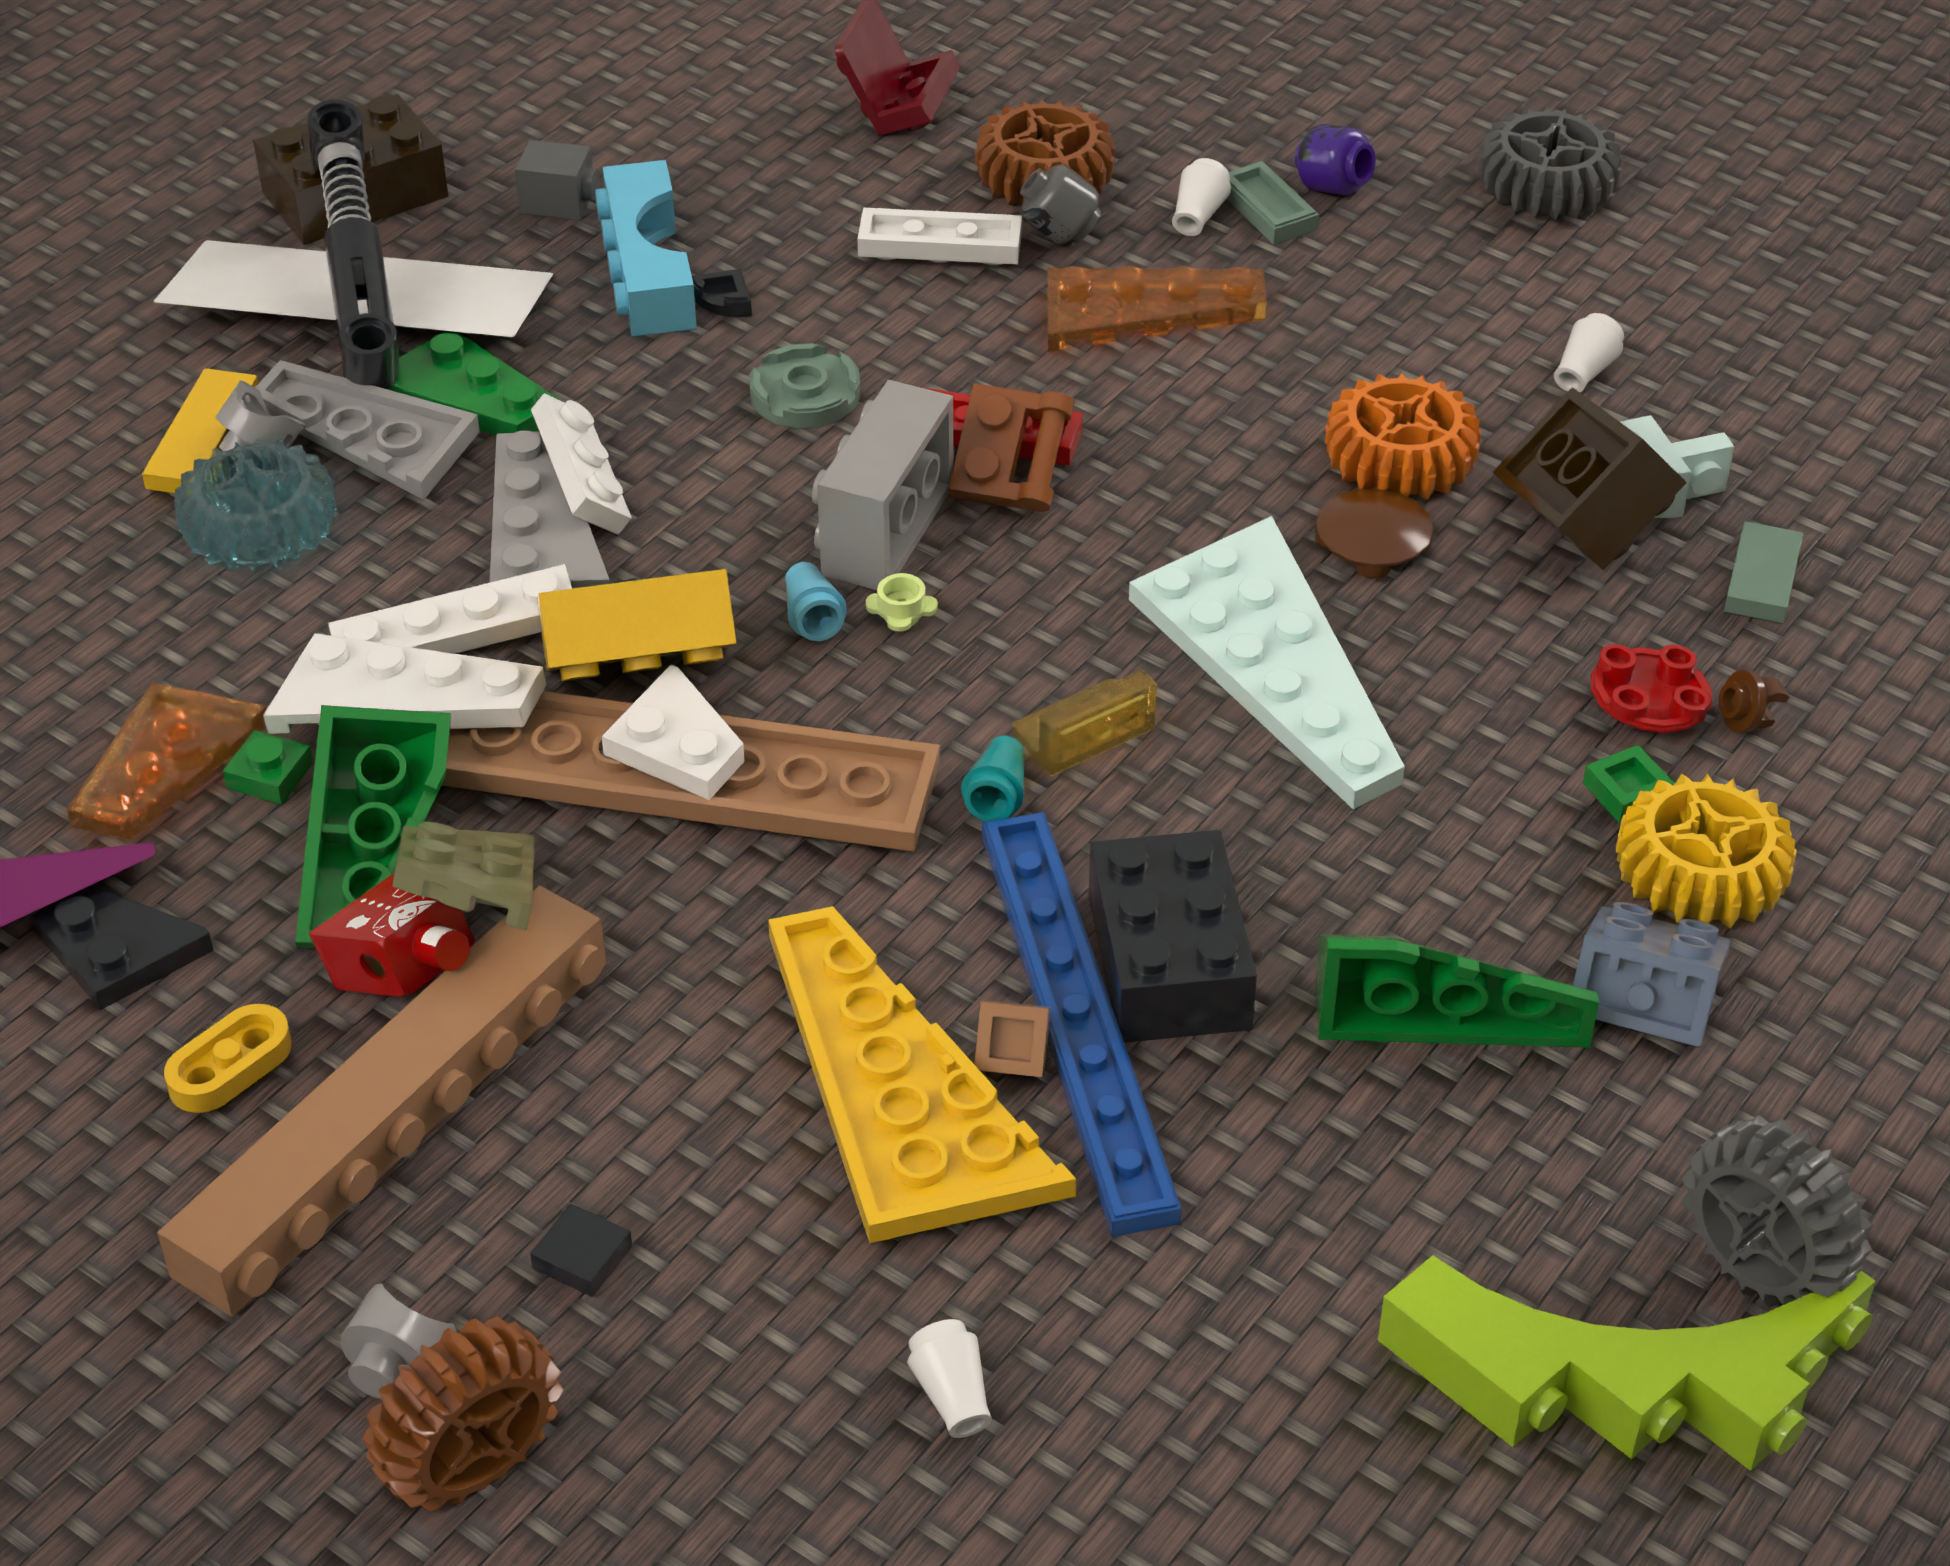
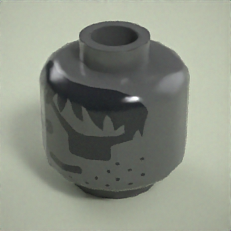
(1060, 204)

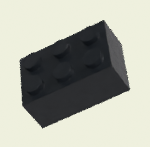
(1171, 936)

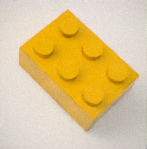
(636, 623)

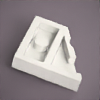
(676, 737)

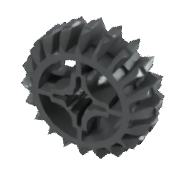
(1550, 163)
(1776, 1211)

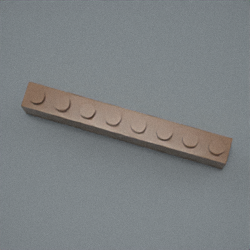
(380, 1104)

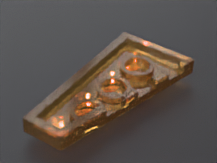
(1129, 298)

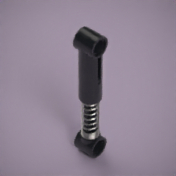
(353, 247)

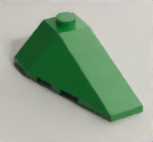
(368, 782)
(1426, 995)

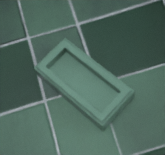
(1270, 203)
(1763, 572)

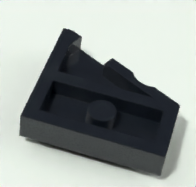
(117, 943)

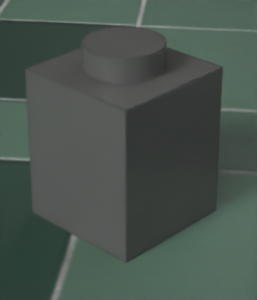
(556, 179)

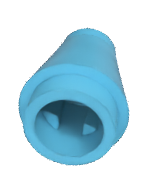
(813, 603)

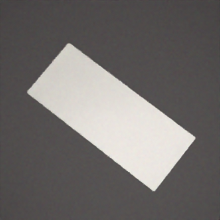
(299, 285)

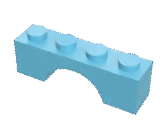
(647, 281)

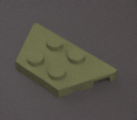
(468, 868)

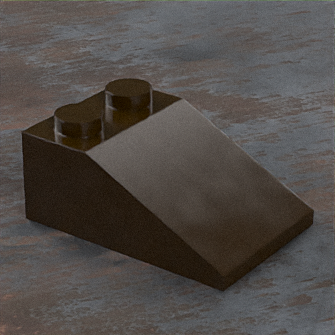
(1590, 478)

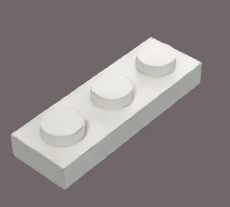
(940, 236)
(581, 463)

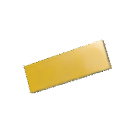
(193, 430)

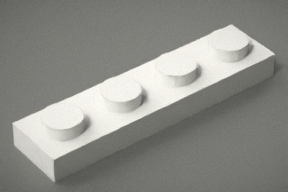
(462, 617)

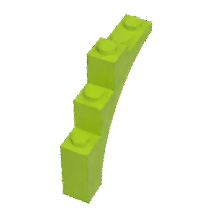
(1630, 1385)

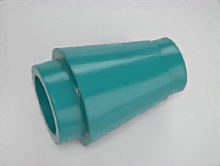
(996, 781)

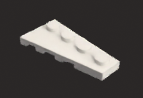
(404, 678)

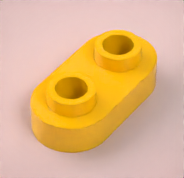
(222, 1060)

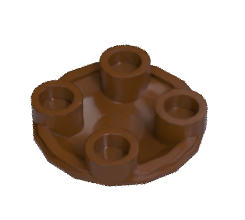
(1374, 529)

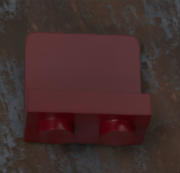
(887, 85)

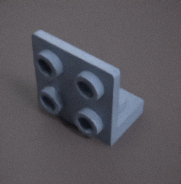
(1652, 971)

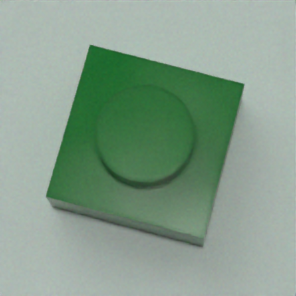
(268, 767)
(1620, 778)

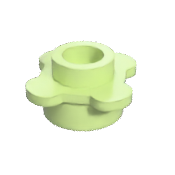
(901, 601)

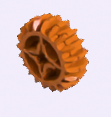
(1403, 436)

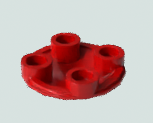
(1651, 687)

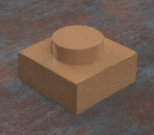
(1012, 1038)

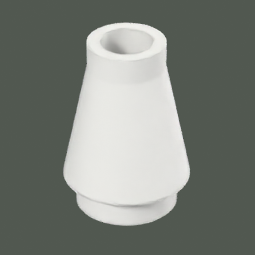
(1201, 192)
(1590, 349)
(950, 1372)

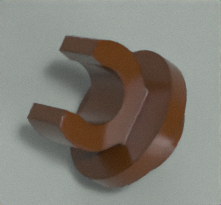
(1745, 700)

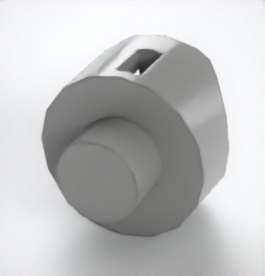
(249, 419)
(384, 1337)

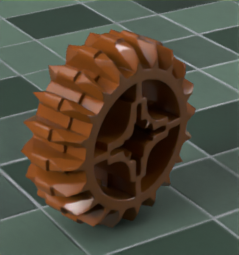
(1042, 137)
(462, 1413)

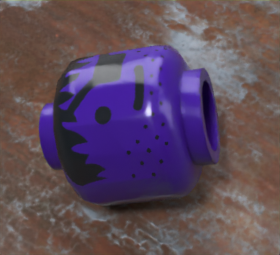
(1335, 159)

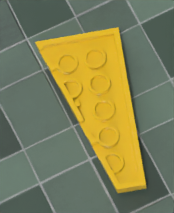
(902, 1099)

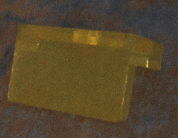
(1089, 722)

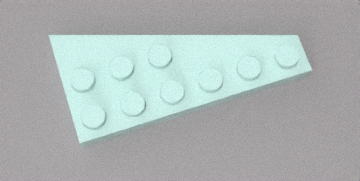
(1267, 642)

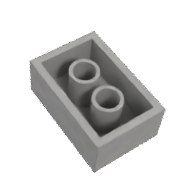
(884, 484)

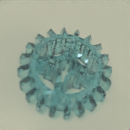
(255, 504)

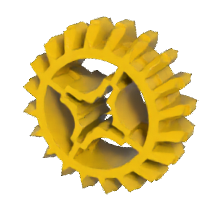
(1705, 850)

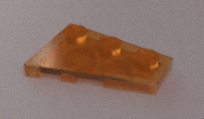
(160, 756)

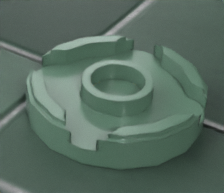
(804, 386)

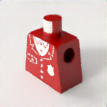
(391, 941)

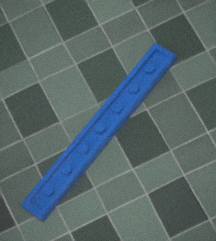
(1082, 1027)

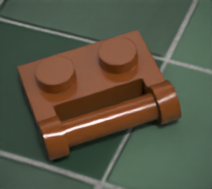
(993, 443)

